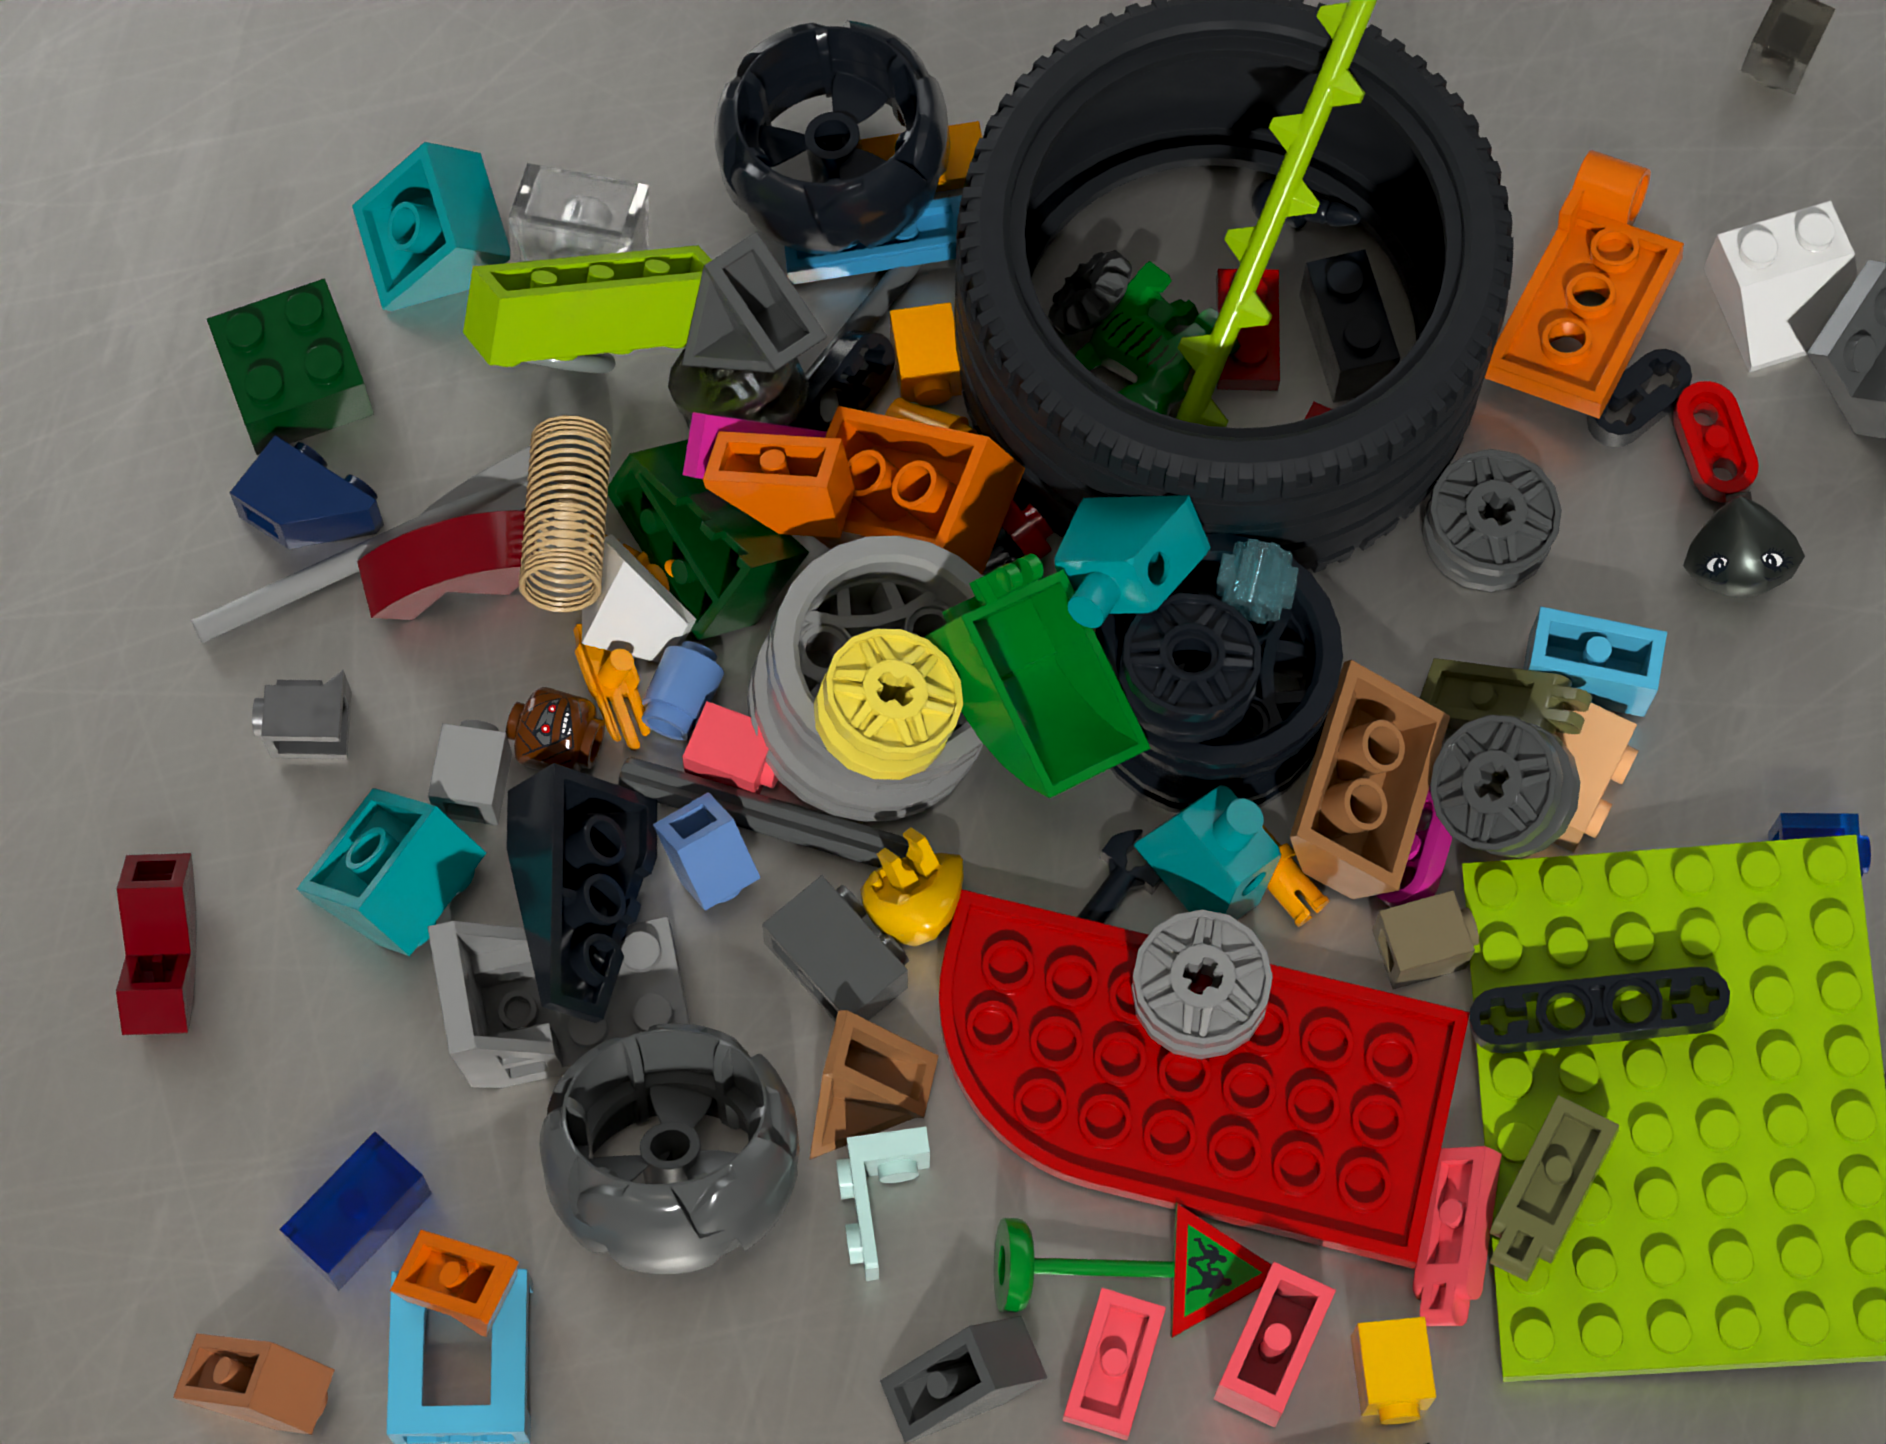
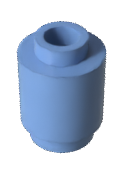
(680, 689)

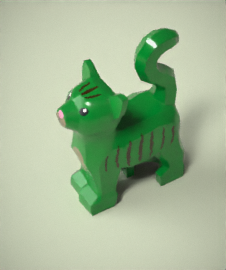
(1139, 343)

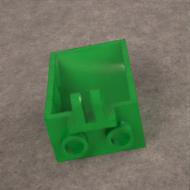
(1037, 680)

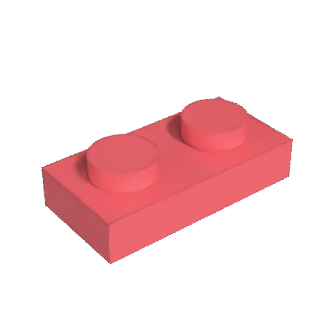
(1114, 1364)

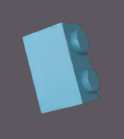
(1602, 656)

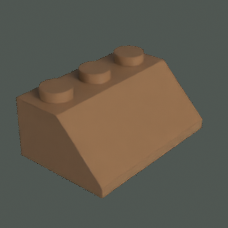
(1367, 785)

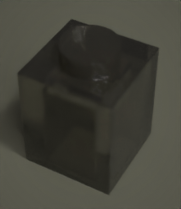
(1787, 42)

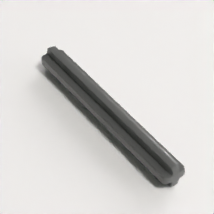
(764, 813)

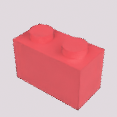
(1274, 1344)

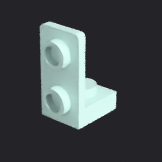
(895, 1159)

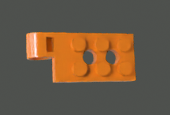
(1588, 253)

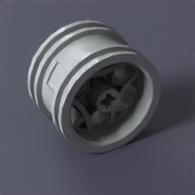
(837, 597)

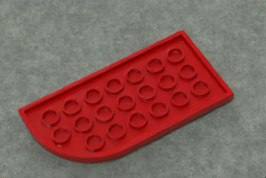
(1300, 1133)

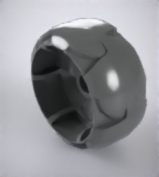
(692, 1198)

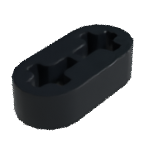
(1647, 408)

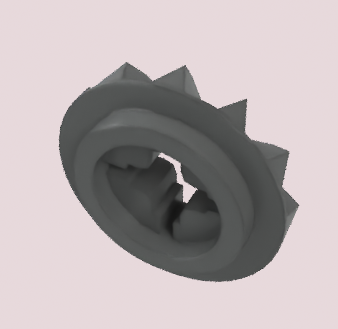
(1090, 293)

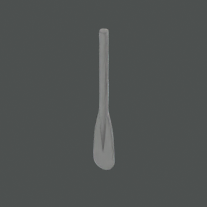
(494, 489)

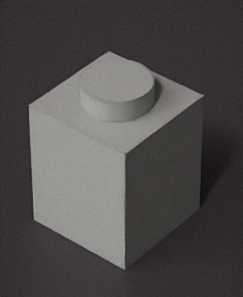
(470, 772)

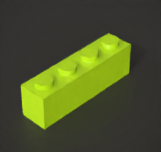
(583, 305)

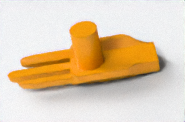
(612, 678)

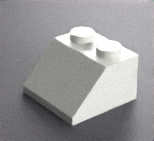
(1781, 282)

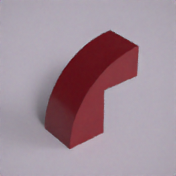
(453, 555)
(159, 944)

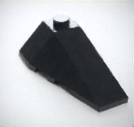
(577, 875)

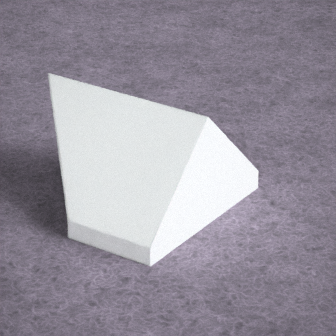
(633, 609)

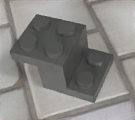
(1853, 352)

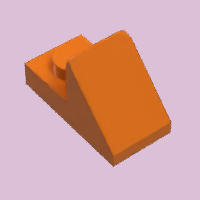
(456, 1280)

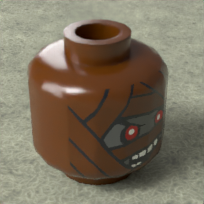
(555, 730)

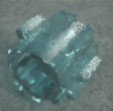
(1257, 580)

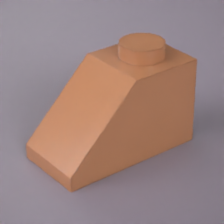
(255, 1382)

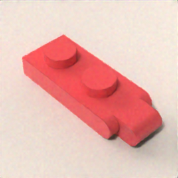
(1456, 1234)

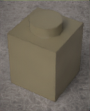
(1425, 939)

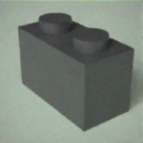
(836, 952)

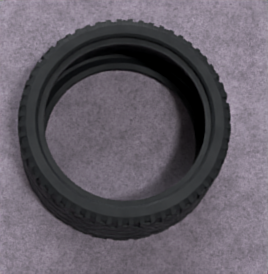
(1200, 90)

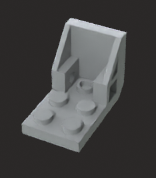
(495, 1009)

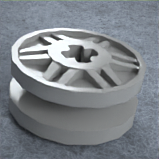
(1176, 957)

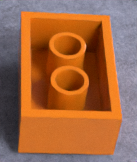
(924, 483)

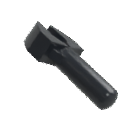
(1119, 879)

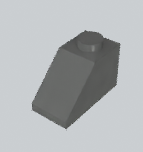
(963, 1377)

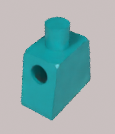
(1128, 554)
(1214, 854)

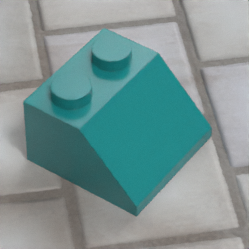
(430, 226)
(393, 870)

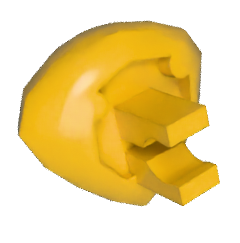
(913, 894)

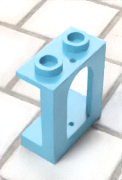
(500, 1422)

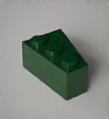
(724, 559)

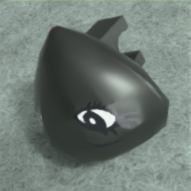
(1743, 550)

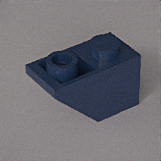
(302, 501)

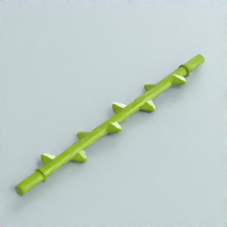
(1287, 198)

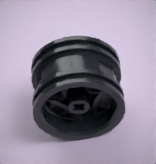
(1287, 723)

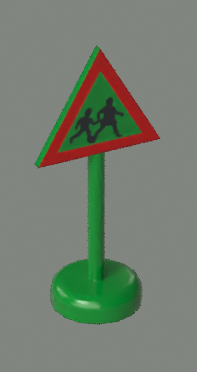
(1205, 1269)

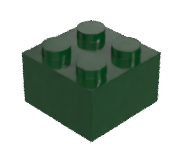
(290, 365)

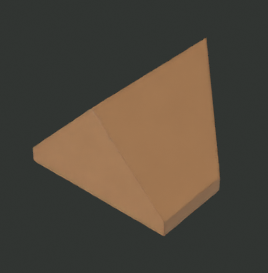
(869, 1083)

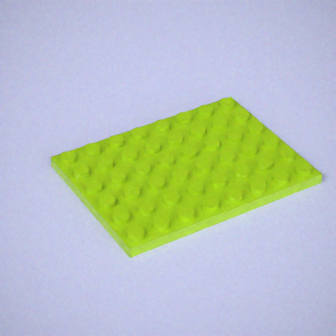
(1745, 1156)

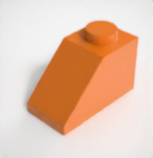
(783, 481)

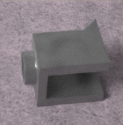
(305, 718)

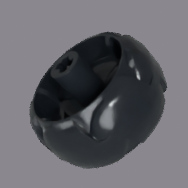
(851, 190)

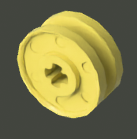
(888, 704)

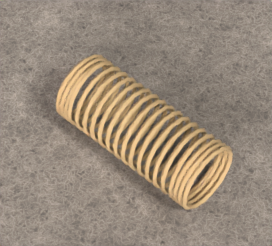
(571, 471)

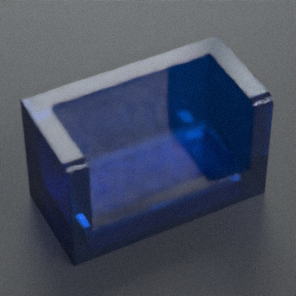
(356, 1210)

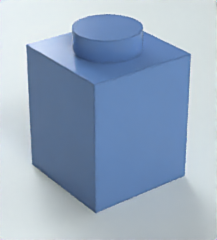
(707, 851)

